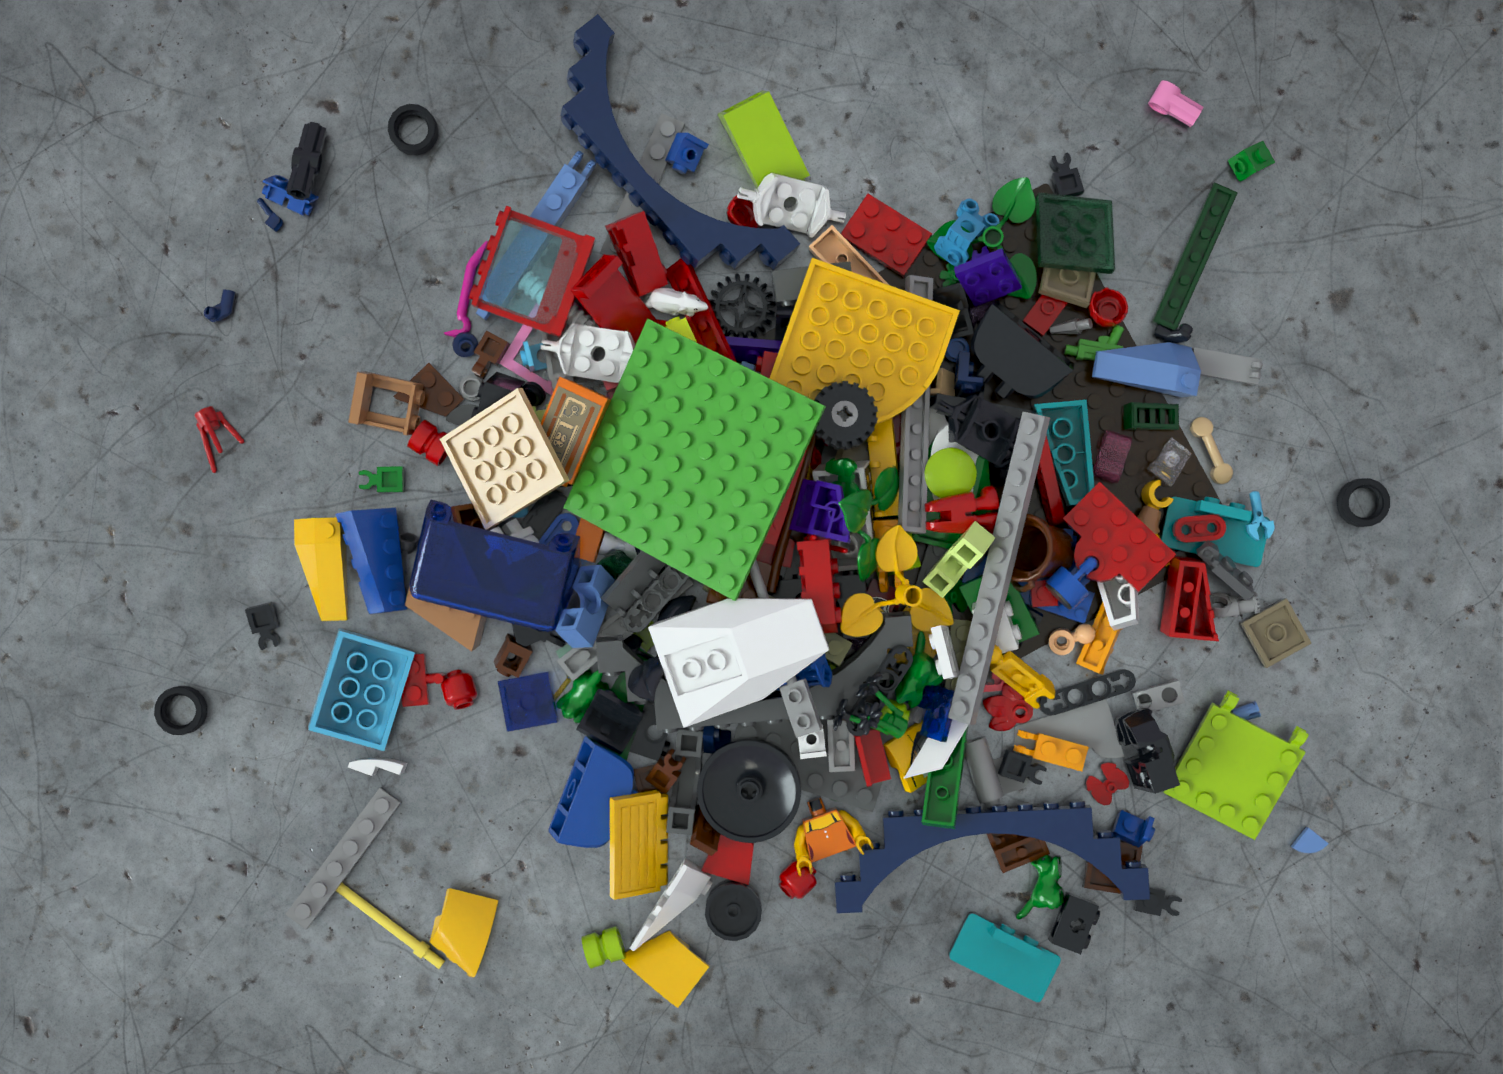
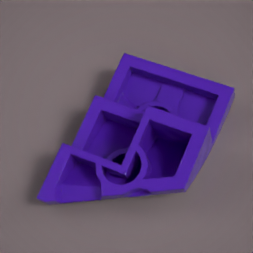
(819, 511)

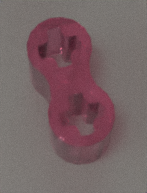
(1112, 456)

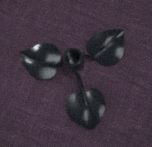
(646, 677)

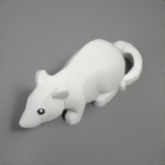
(674, 302)

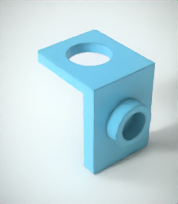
(529, 357)

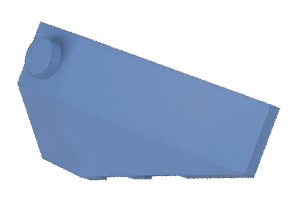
(1153, 367)

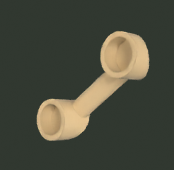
(1202, 428)

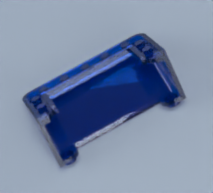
(493, 571)

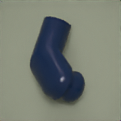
(222, 309)

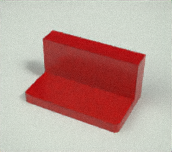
(872, 757)

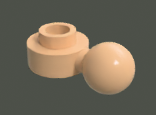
(1084, 634)

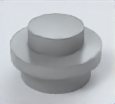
(469, 387)

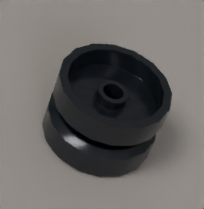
(730, 925)

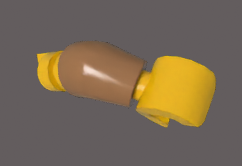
(1150, 514)

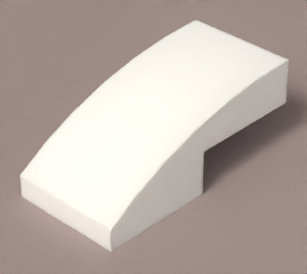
(371, 765)

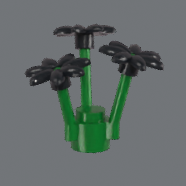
(890, 723)

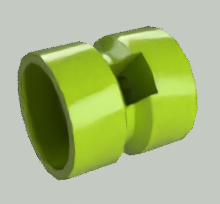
(603, 947)

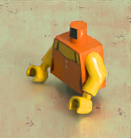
(826, 834)

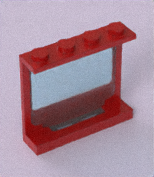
(531, 272)

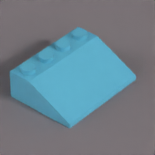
(361, 690)

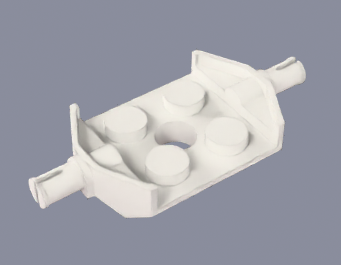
(577, 348)

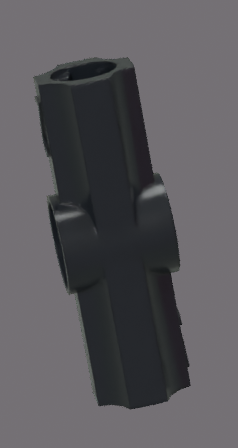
(306, 161)

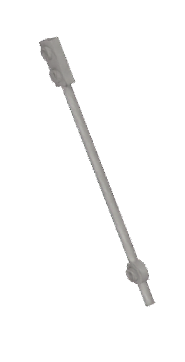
(795, 693)

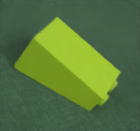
(762, 138)

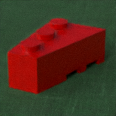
(1187, 601)

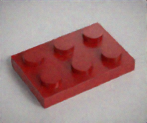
(886, 235)

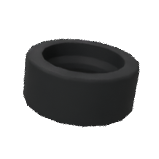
(407, 110)
(1381, 494)
(161, 716)

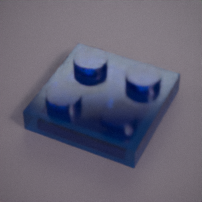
(528, 701)

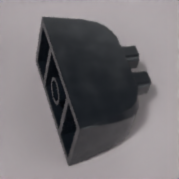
(1017, 355)

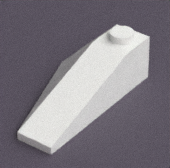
(678, 895)

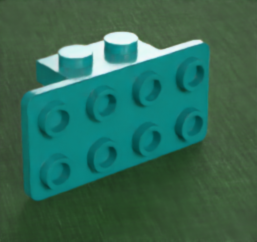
(1235, 541)
(1005, 957)

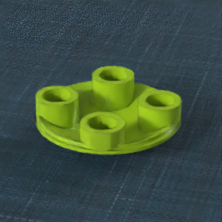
(950, 472)

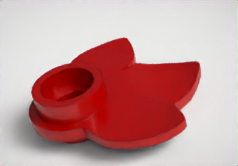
(1004, 709)

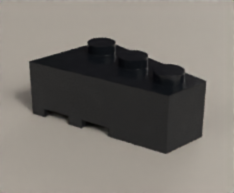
(495, 389)

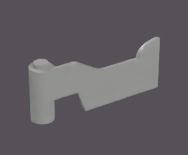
(1086, 725)

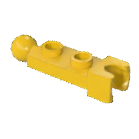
(1021, 677)

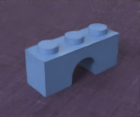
(581, 625)

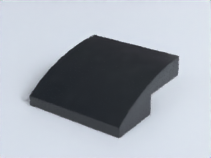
(956, 297)

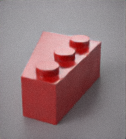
(638, 252)
(818, 581)

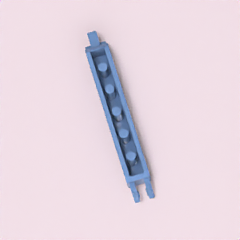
(560, 197)

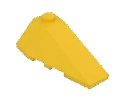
(324, 563)

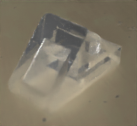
(1169, 462)

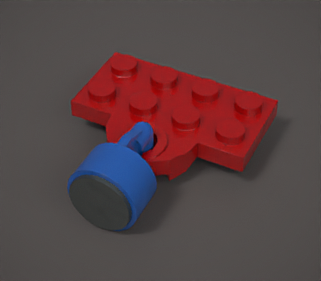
(1109, 546)

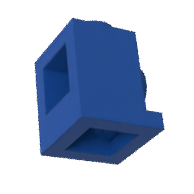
(678, 152)

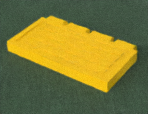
(637, 844)

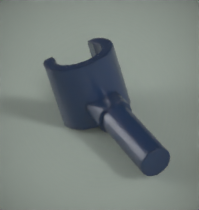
(273, 220)

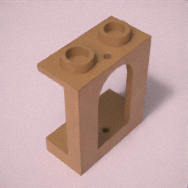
(362, 397)

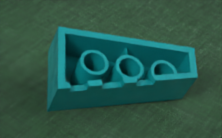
(1069, 447)

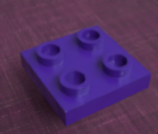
(987, 276)

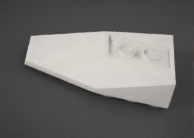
(735, 652)

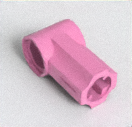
(1169, 100)

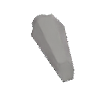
(1072, 326)

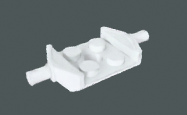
(805, 216)

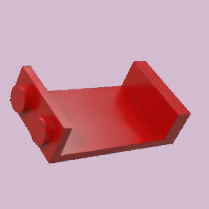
(612, 299)

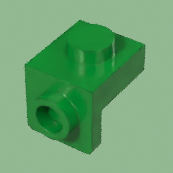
(1251, 161)

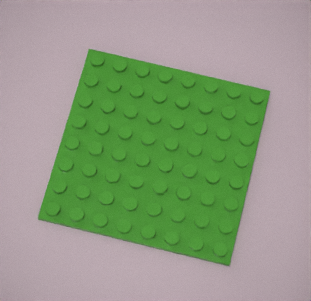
(693, 458)

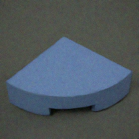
(1309, 842)

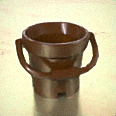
(1040, 552)

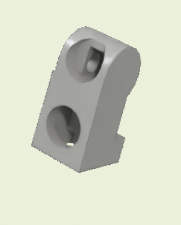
(1159, 696)

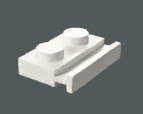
(941, 641)

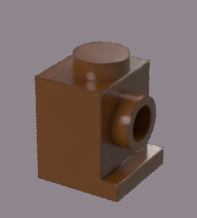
(514, 665)

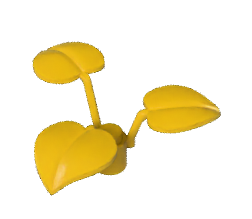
(895, 552)

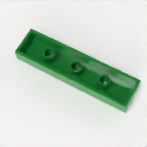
(944, 789)

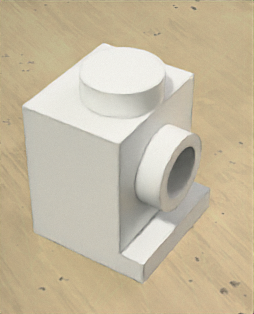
(812, 750)

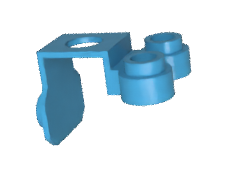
(956, 242)

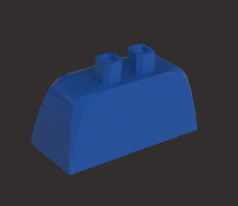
(584, 807)

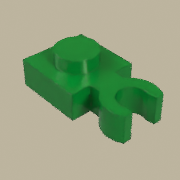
(387, 479)

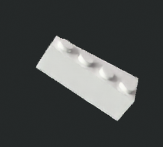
(1120, 602)

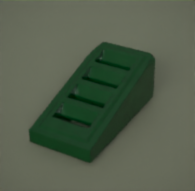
(1135, 420)

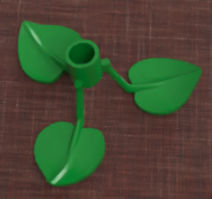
(1016, 202)
(856, 508)

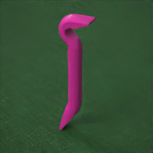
(465, 291)

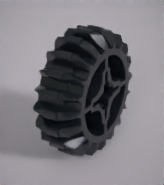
(753, 310)

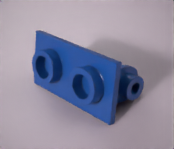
(277, 192)

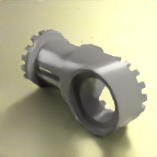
(1234, 605)

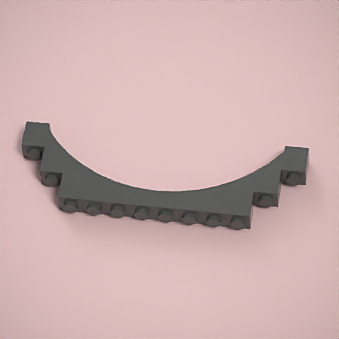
(895, 630)

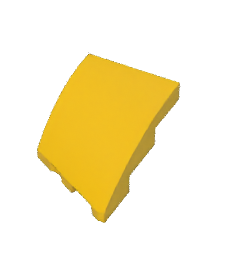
(464, 928)
(667, 966)

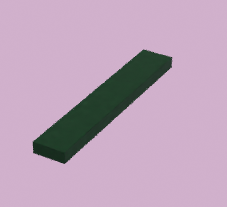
(1194, 256)

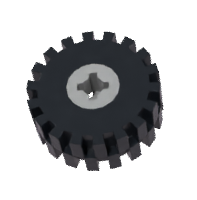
(841, 429)

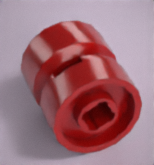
(427, 440)

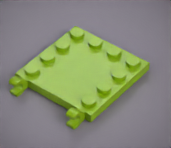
(1236, 768)

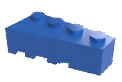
(376, 556)

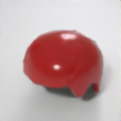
(741, 213)
(1108, 307)

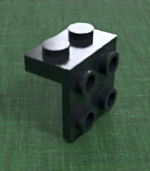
(610, 720)

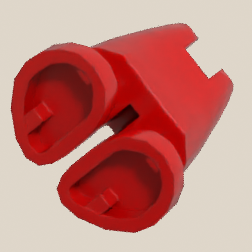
(957, 509)

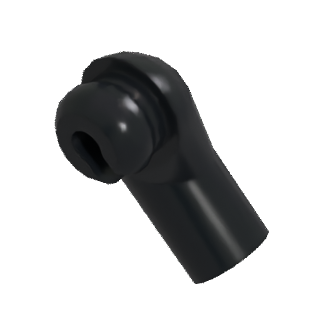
(1173, 336)

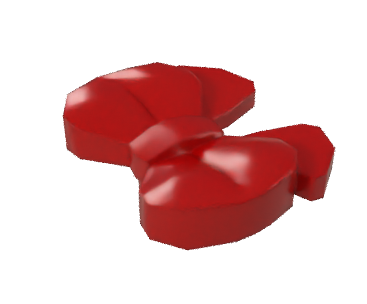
(1115, 780)

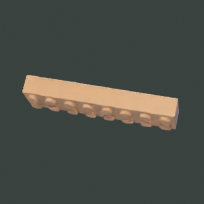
(834, 248)

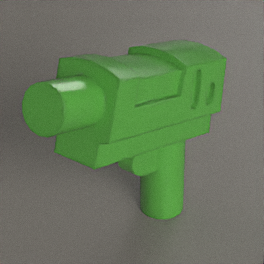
(1087, 349)

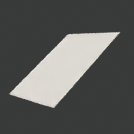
(936, 753)

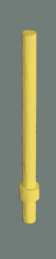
(420, 949)

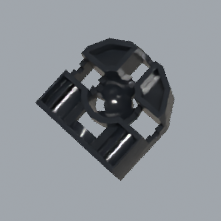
(1149, 769)

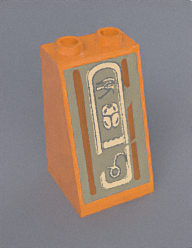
(572, 423)

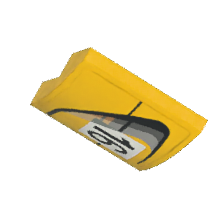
(902, 754)

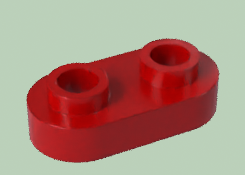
(1198, 528)

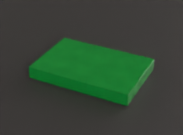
(1021, 612)

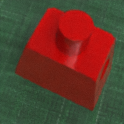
(731, 860)

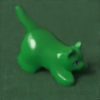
(920, 674)
(578, 699)
(1047, 890)

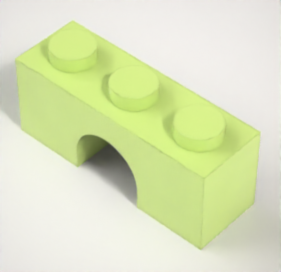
(958, 559)

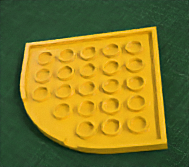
(863, 335)

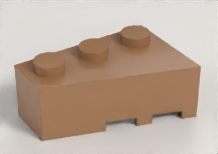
(458, 624)

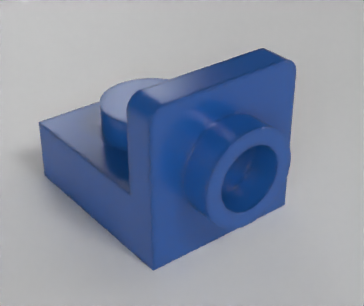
(1133, 829)

